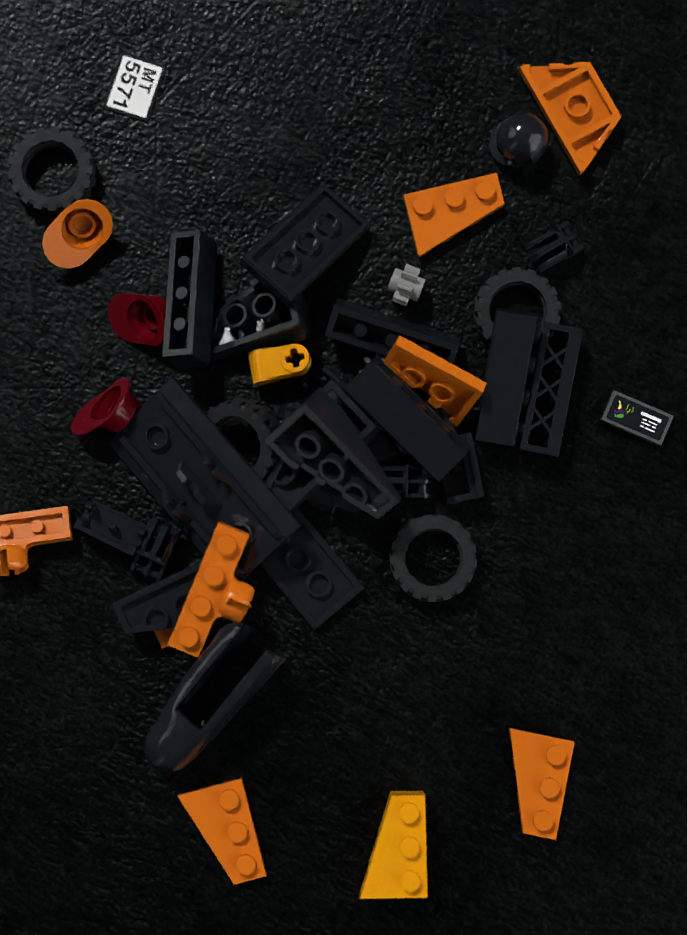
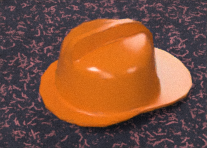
(77, 233)

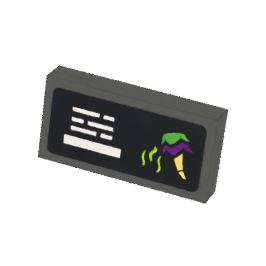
(636, 418)

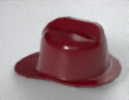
(138, 318)
(108, 410)

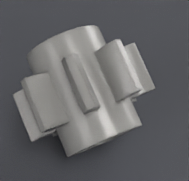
(406, 284)

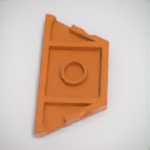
(574, 107)

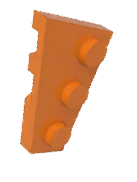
(450, 208)
(440, 380)
(541, 780)
(228, 828)

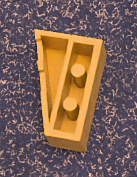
(399, 853)

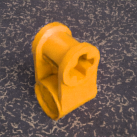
(272, 364)

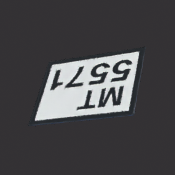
(134, 86)

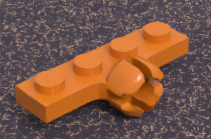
(28, 529)
(214, 591)

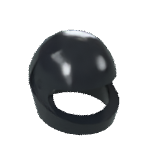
(520, 139)

